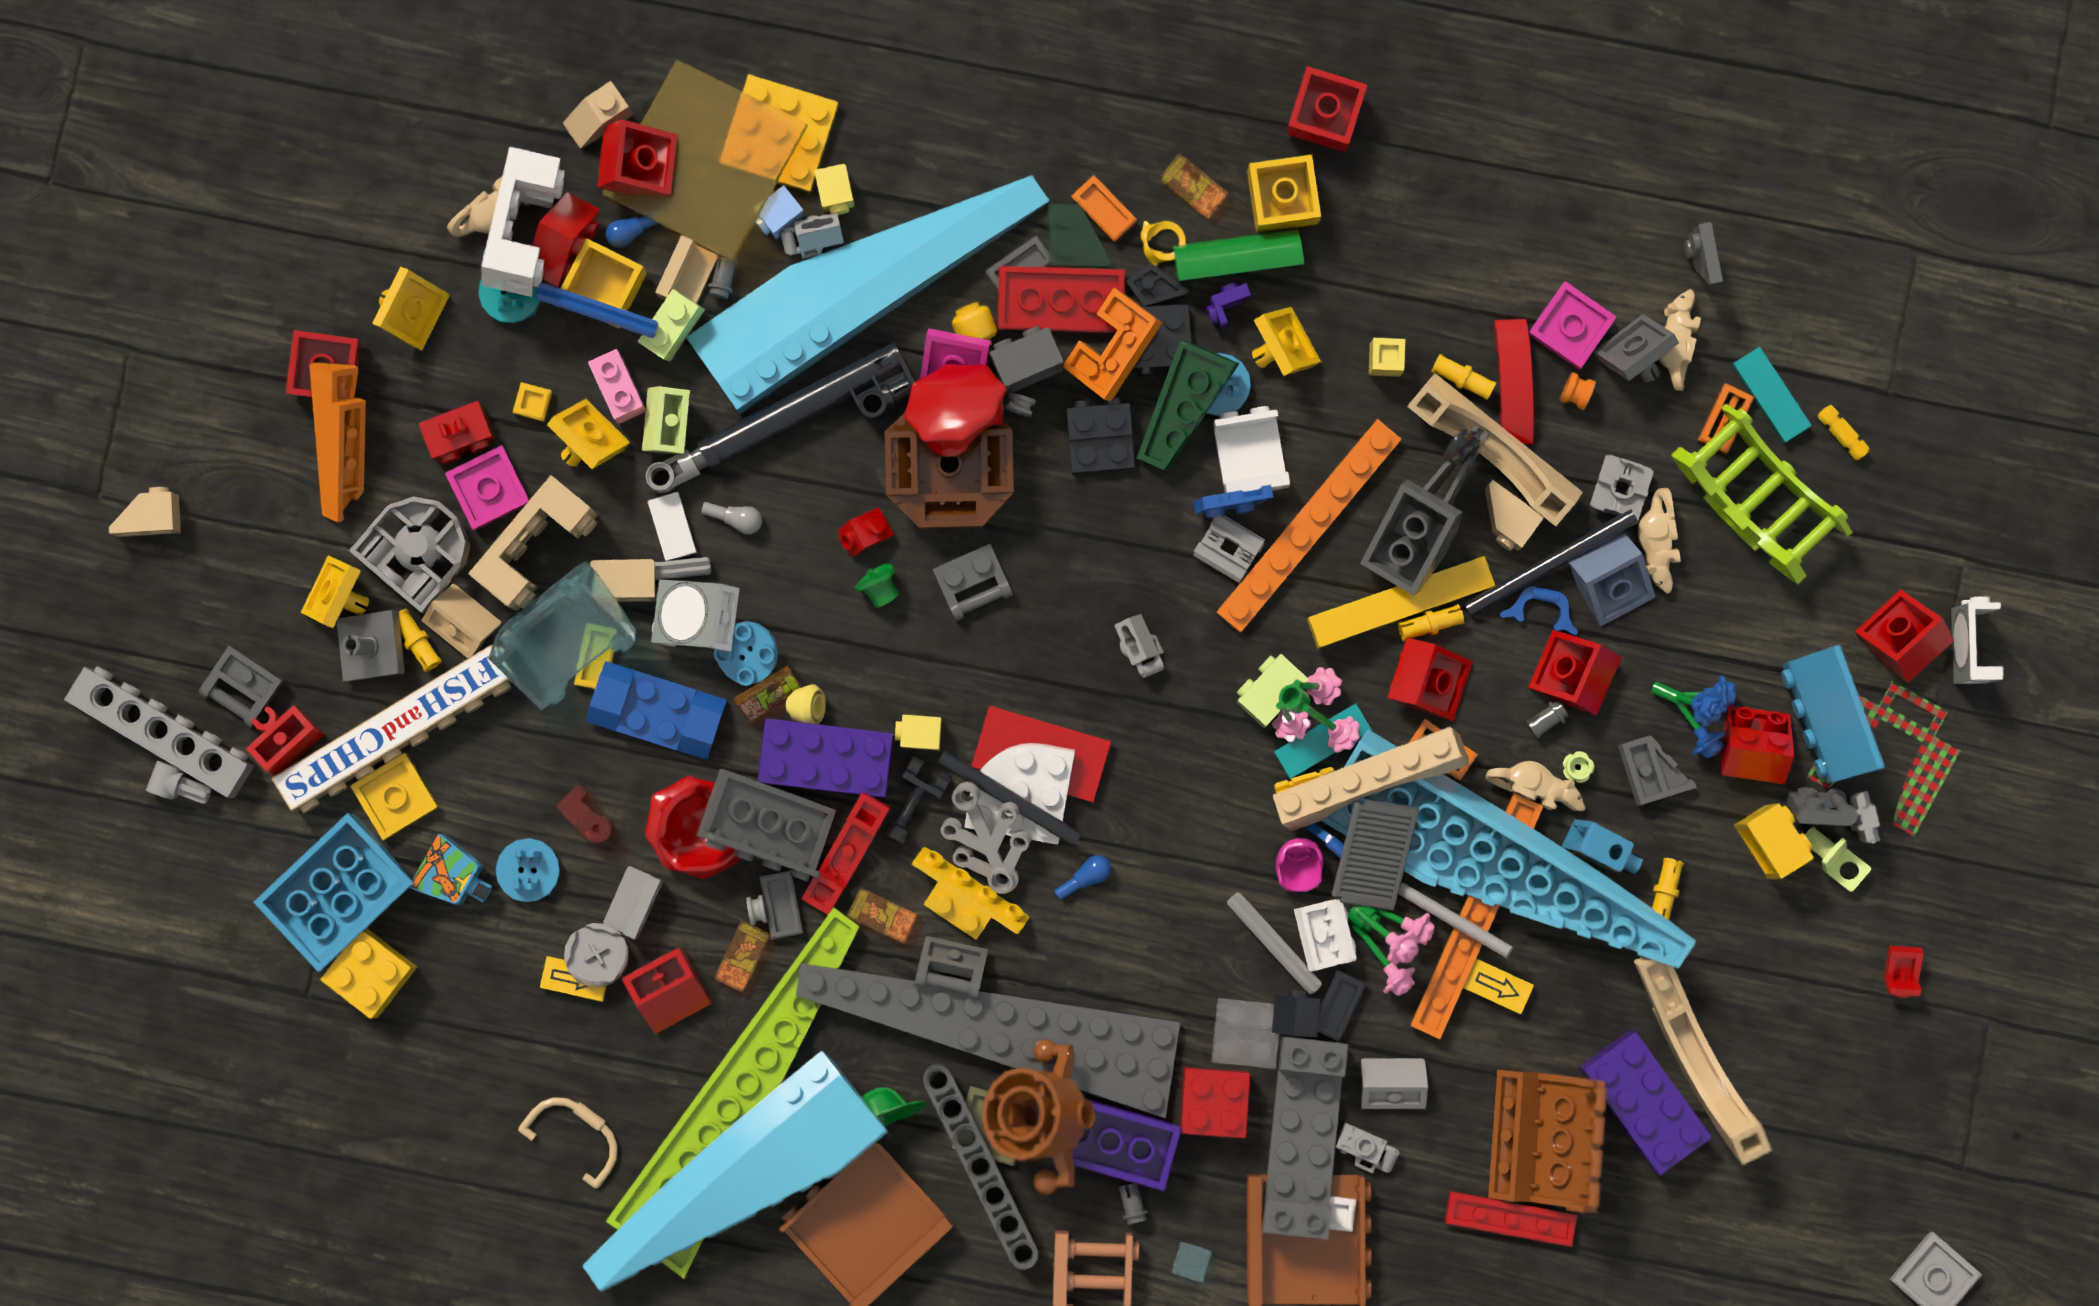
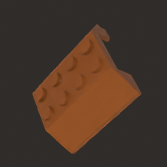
(1547, 1139)

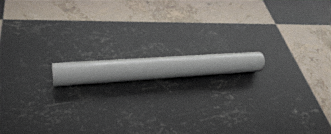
(1455, 920)

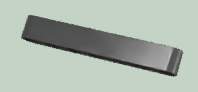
(981, 1182)

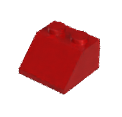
(637, 159)
(1905, 635)
(1575, 672)
(1430, 679)

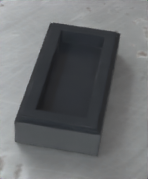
(1339, 1005)

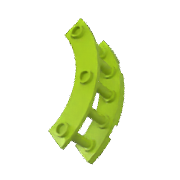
(1738, 515)

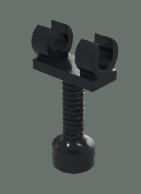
(898, 829)

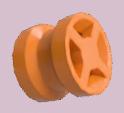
(1577, 391)

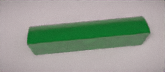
(1238, 254)

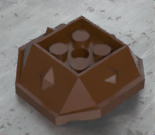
(942, 498)

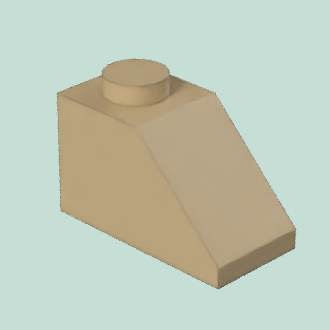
(595, 113)
(149, 514)
(1510, 517)

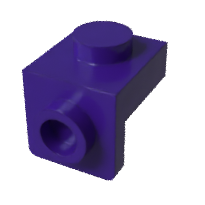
(1230, 295)

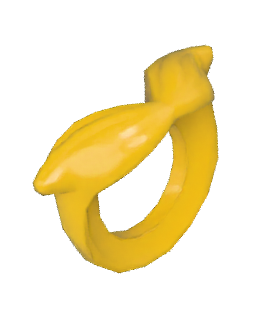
(1151, 230)

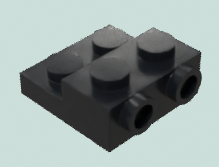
(1164, 344)
(1100, 436)

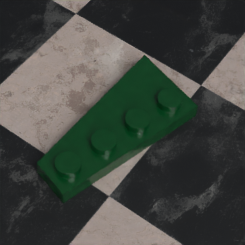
(1186, 397)

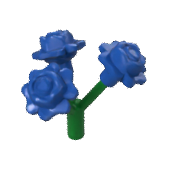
(1707, 707)

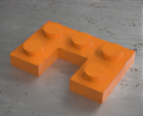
(1134, 332)

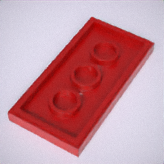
(1055, 298)
(1007, 729)

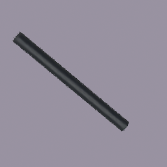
(1551, 562)

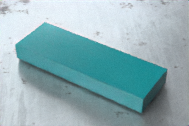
(1771, 395)
(1314, 747)

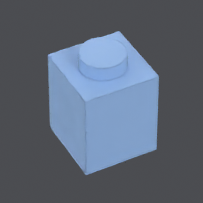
(779, 213)

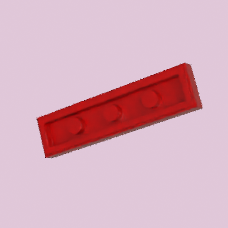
(1510, 1218)

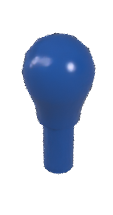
(623, 232)
(1093, 871)

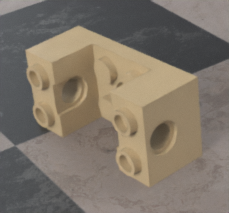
(494, 568)

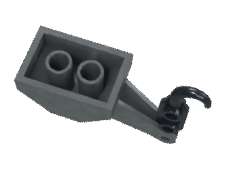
(1419, 523)

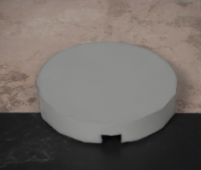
(596, 955)

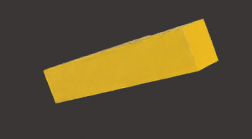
(1398, 604)

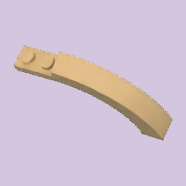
(1699, 1064)

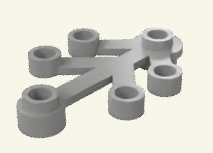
(985, 841)

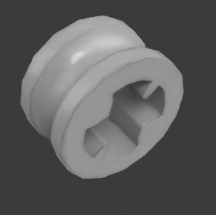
(1020, 404)
(756, 910)

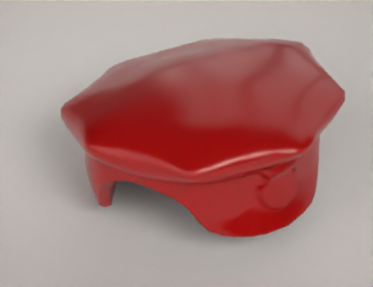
(955, 406)
(674, 827)

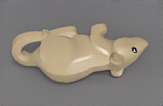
(480, 211)
(1682, 326)
(1656, 535)
(1535, 781)

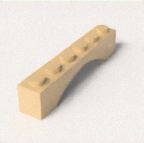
(1536, 480)
(1407, 763)

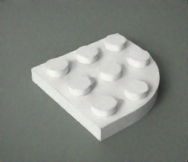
(1037, 774)

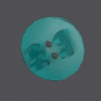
(508, 307)

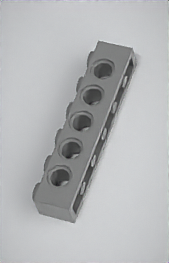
(87, 694)

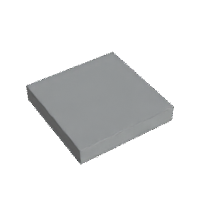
(1935, 1274)

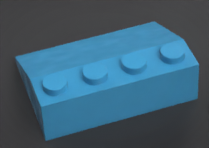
(1831, 715)
(334, 891)

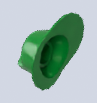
(890, 1106)

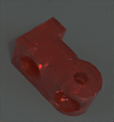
(591, 824)

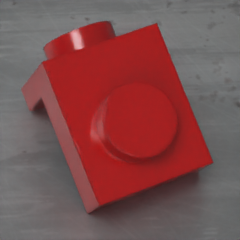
(864, 532)
(1903, 971)

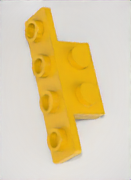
(964, 899)

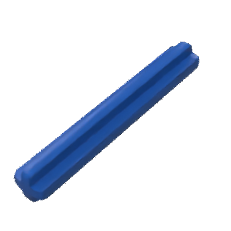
(597, 310)

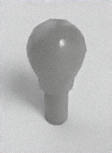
(744, 519)

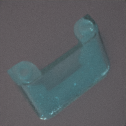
(561, 635)

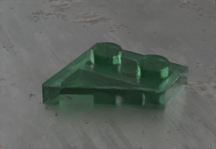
(1073, 240)

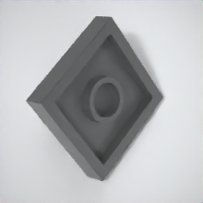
(1637, 349)
(370, 646)

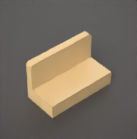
(687, 270)
(628, 578)
(460, 620)

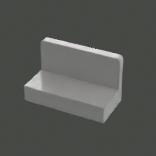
(633, 902)
(1393, 1084)

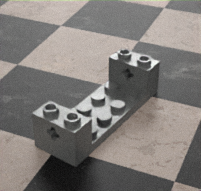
(1303, 1138)

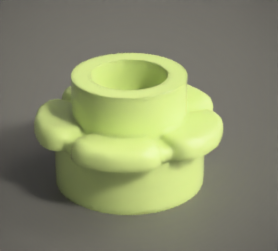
(1586, 764)

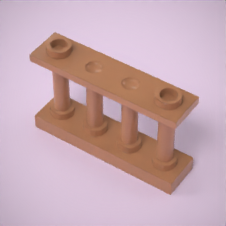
(1066, 1281)

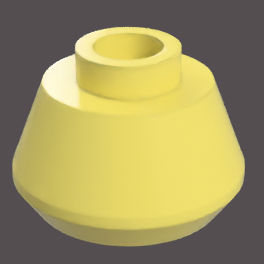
(806, 704)

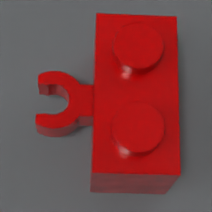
(457, 432)
(283, 739)

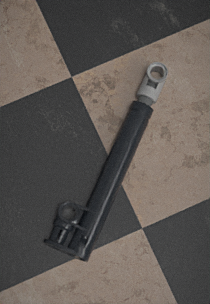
(874, 376)

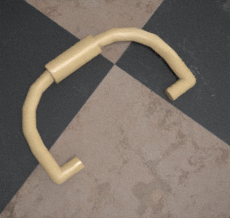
(590, 1118)

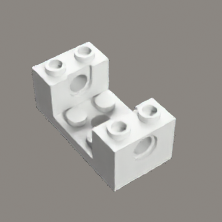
(527, 179)

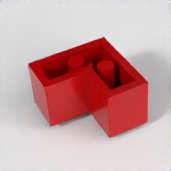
(563, 234)

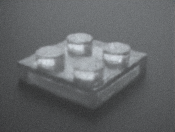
(1244, 1034)

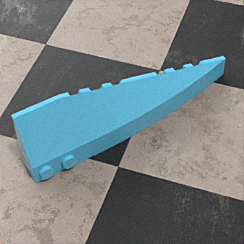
(779, 1147)

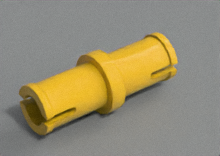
(1463, 377)
(1431, 622)
(417, 641)
(1667, 887)

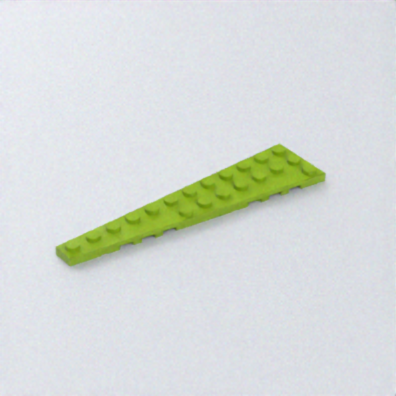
(743, 1078)

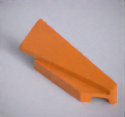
(339, 436)

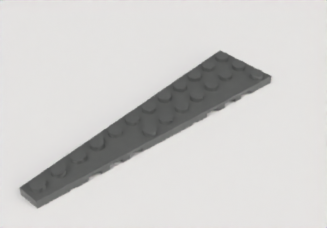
(1114, 1052)

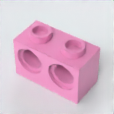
(617, 386)

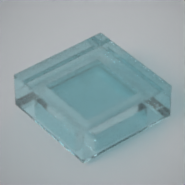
(1191, 1261)

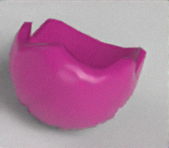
(1299, 865)

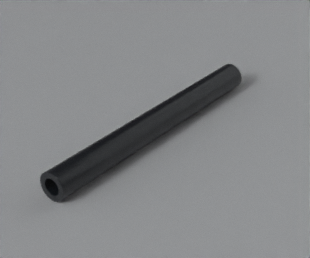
(1005, 795)

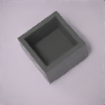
(1026, 359)

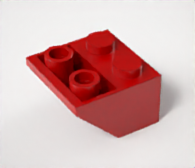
(1757, 744)
(667, 990)

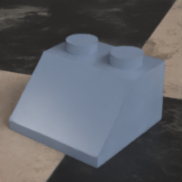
(1612, 579)

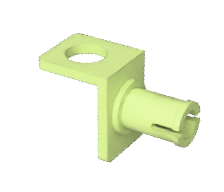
(1834, 856)

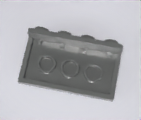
(766, 824)

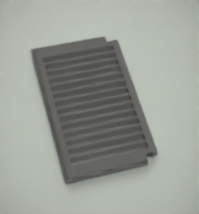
(1375, 854)

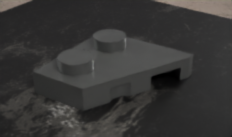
(1703, 253)
(1651, 771)

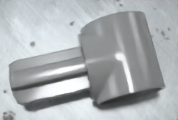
(172, 782)

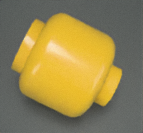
(975, 322)

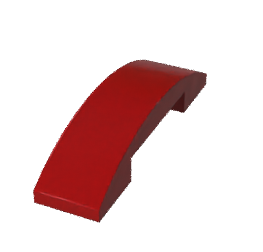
(1515, 378)
(846, 853)

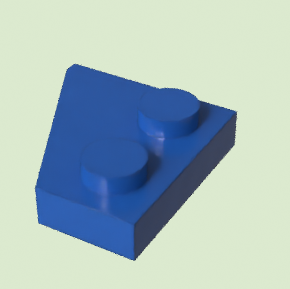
(1239, 500)

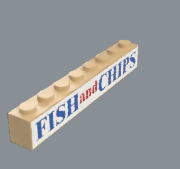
(390, 731)

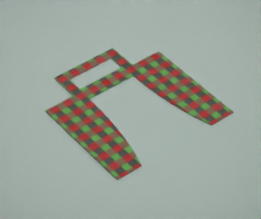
(1929, 765)

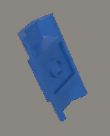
(655, 710)

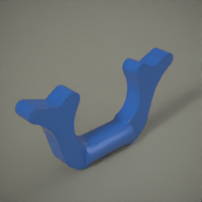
(1546, 595)
(1330, 841)

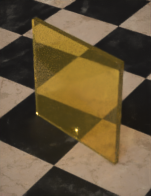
(724, 159)

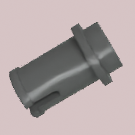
(722, 278)
(1547, 718)
(1132, 1203)

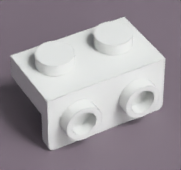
(1325, 934)

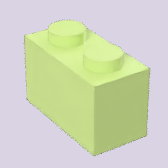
(675, 322)
(665, 420)
(1261, 696)

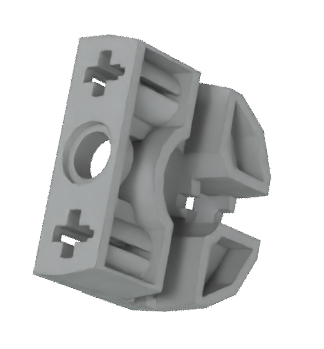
(379, 547)

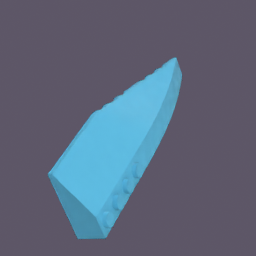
(843, 291)
(1503, 862)

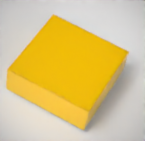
(532, 402)

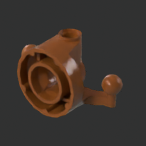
(1064, 1114)

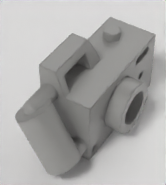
(812, 235)
(1140, 645)
(1366, 1147)

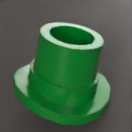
(878, 585)

